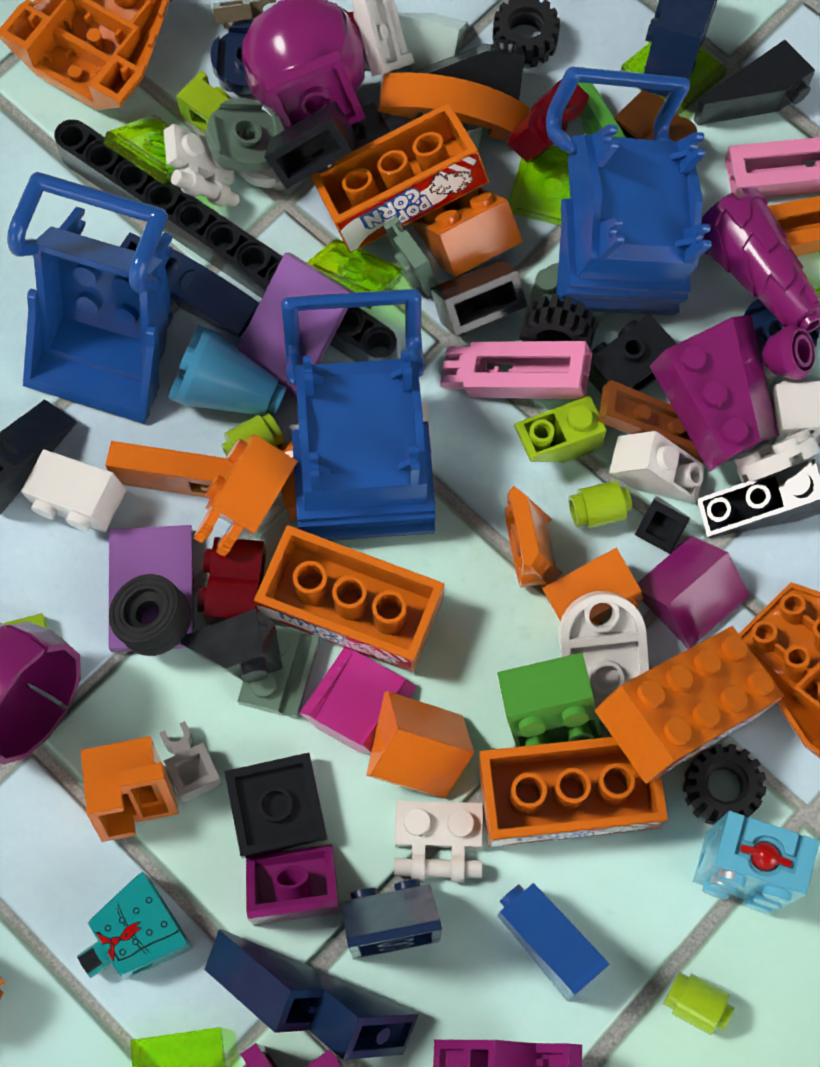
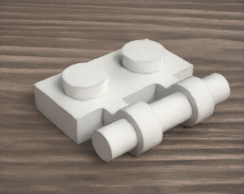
(197, 167)
(438, 826)

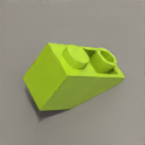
(562, 432)

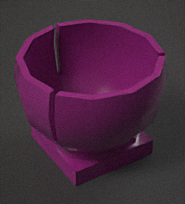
(303, 59)
(46, 661)

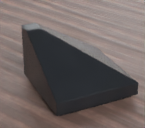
(662, 525)

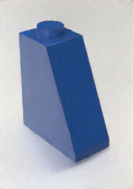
(551, 940)

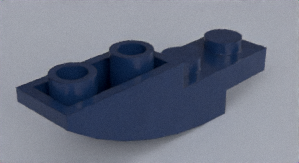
(204, 292)

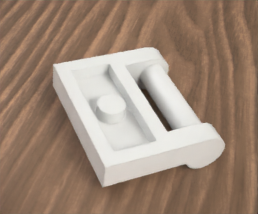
(381, 35)

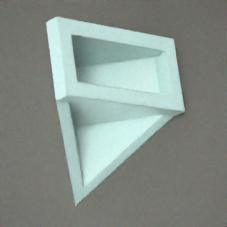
(432, 37)

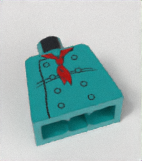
(133, 932)

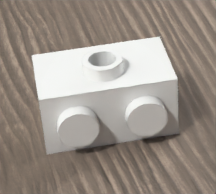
(73, 491)

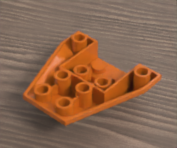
(788, 647)

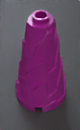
(756, 253)

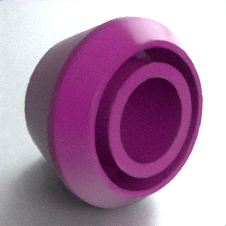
(789, 352)

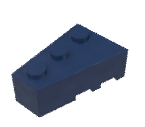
(677, 37)

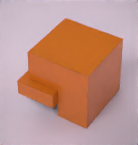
(125, 786)

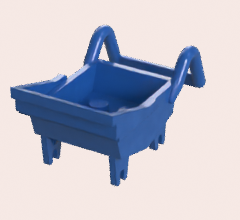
(632, 205)
(96, 306)
(360, 431)

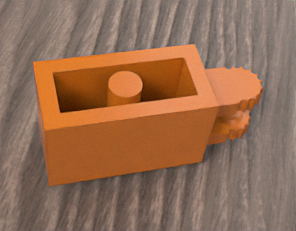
(245, 490)

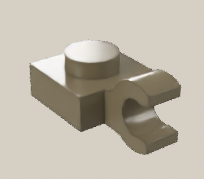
(238, 11)

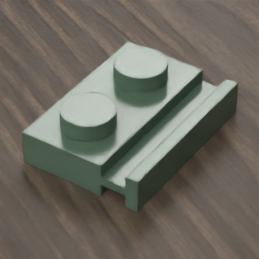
(410, 258)
(285, 688)

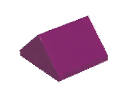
(693, 589)
(291, 885)

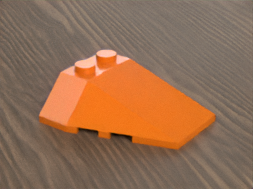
(87, 46)

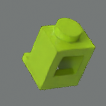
(200, 100)

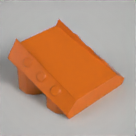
(530, 541)

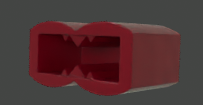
(530, 136)
(231, 580)

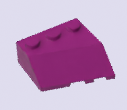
(719, 390)

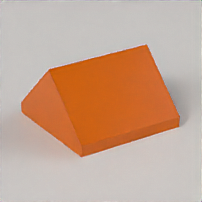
(419, 746)

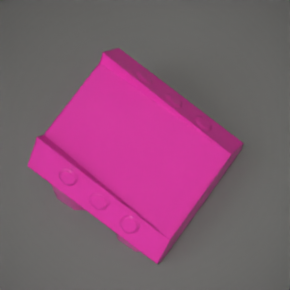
(351, 699)

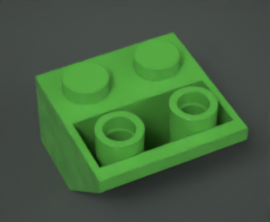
(550, 702)

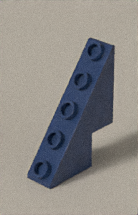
(302, 998)

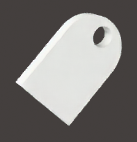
(611, 650)

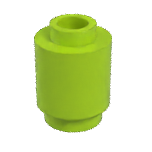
(263, 427)
(600, 505)
(699, 1003)

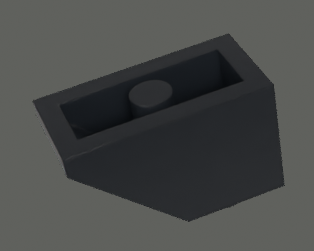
(239, 645)

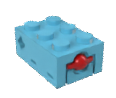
(755, 862)

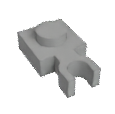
(190, 767)

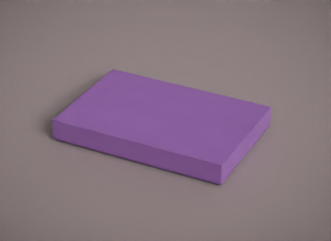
(265, 334)
(156, 551)

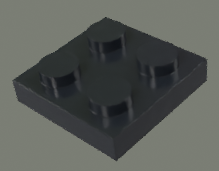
(275, 805)

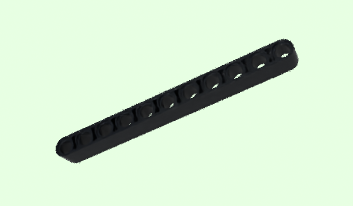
(208, 234)

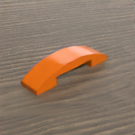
(472, 102)

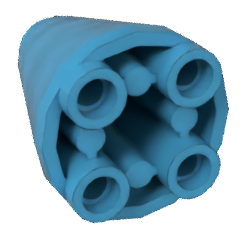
(224, 378)

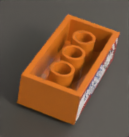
(400, 176)
(350, 598)
(688, 703)
(565, 793)

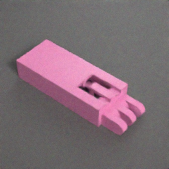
(774, 167)
(537, 371)

